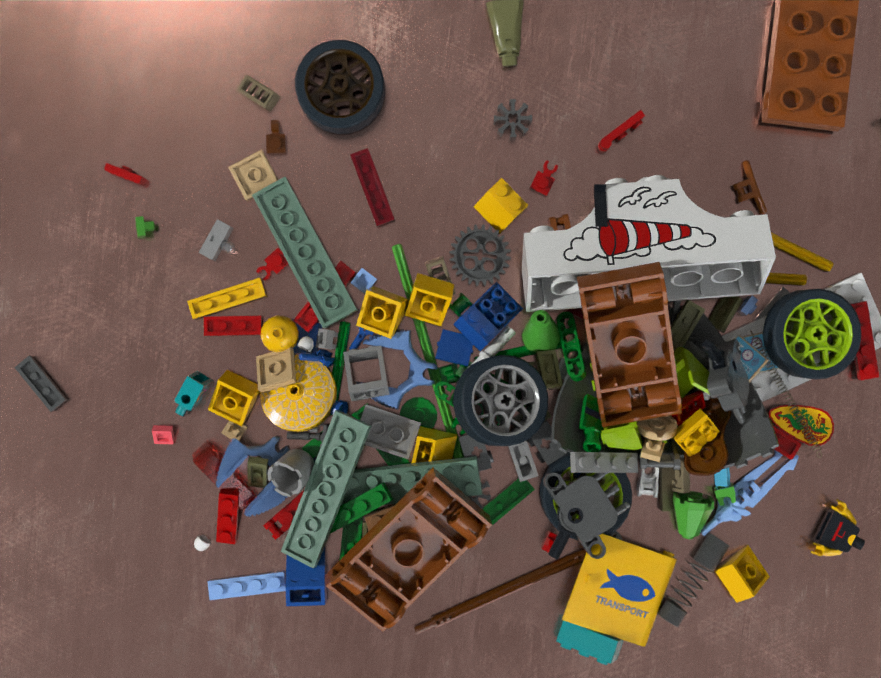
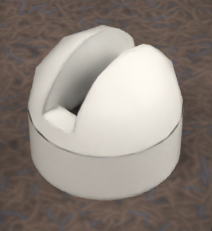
(306, 343)
(202, 542)

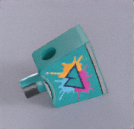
(192, 392)

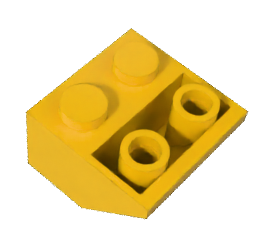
(695, 433)
(433, 445)

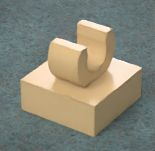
(233, 430)
(652, 449)

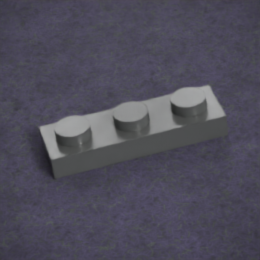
(41, 383)

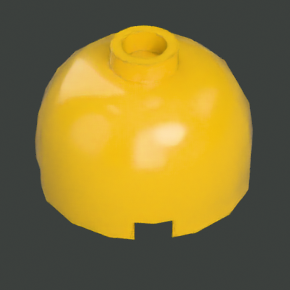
(279, 333)

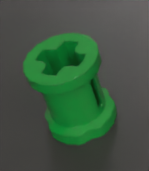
(460, 304)
(592, 439)

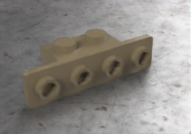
(671, 482)

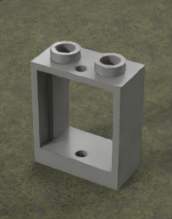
(368, 389)

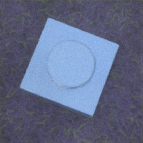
(363, 280)
(748, 306)

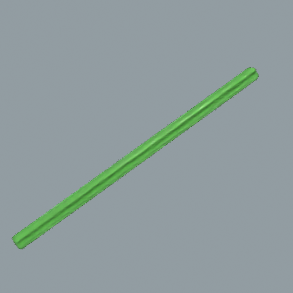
(426, 348)

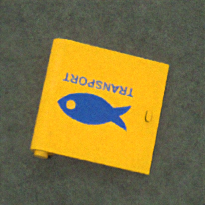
(620, 590)

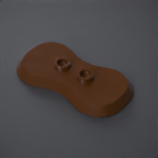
(714, 453)

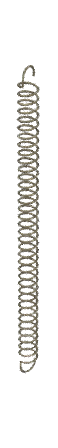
(771, 365)

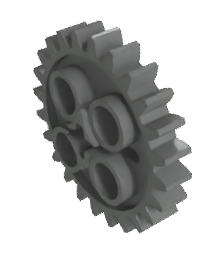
(481, 237)

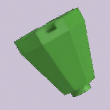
(691, 512)

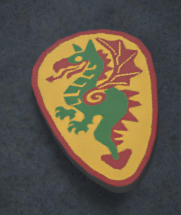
(817, 419)

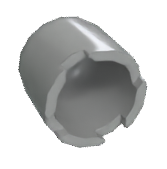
(291, 472)

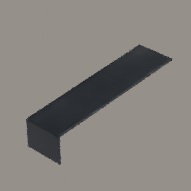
(600, 205)

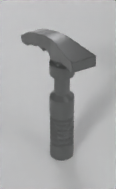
(307, 435)

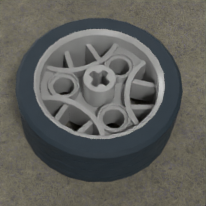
(501, 401)

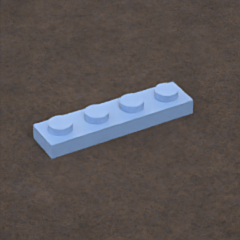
(246, 585)

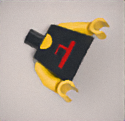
(837, 532)

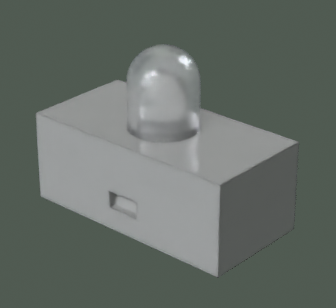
(217, 241)

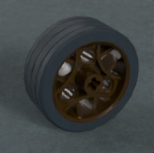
(331, 54)

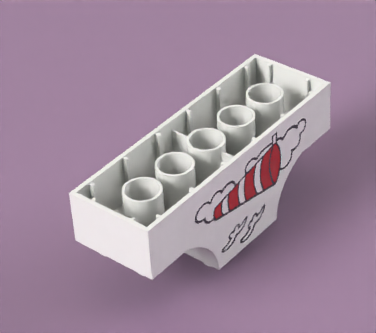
(647, 225)

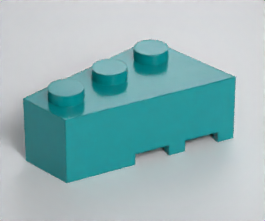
(589, 642)

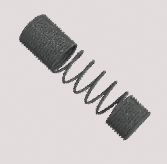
(708, 555)

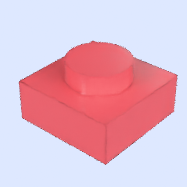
(163, 434)

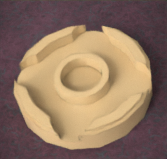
(658, 428)

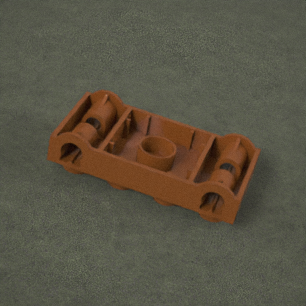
(810, 63)
(630, 343)
(408, 550)

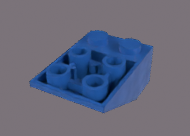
(487, 316)
(305, 584)

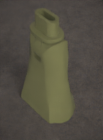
(506, 26)

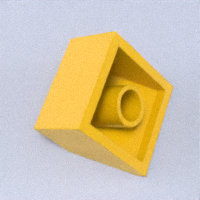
(500, 205)
(429, 299)
(382, 311)
(234, 397)
(742, 574)

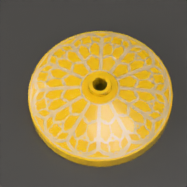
(311, 402)

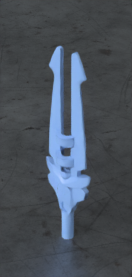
(734, 511)

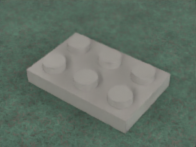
(390, 431)

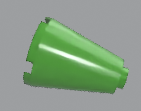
(541, 332)

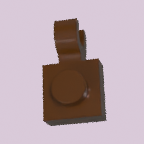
(275, 142)

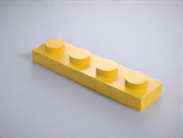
(226, 298)

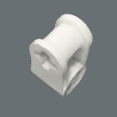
(648, 481)

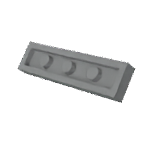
(603, 462)

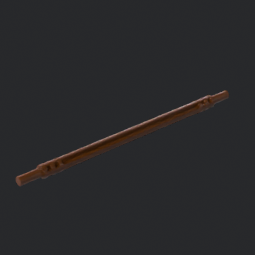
(502, 591)

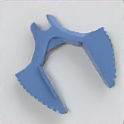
(402, 341)
(234, 457)

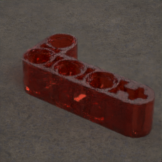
(208, 461)

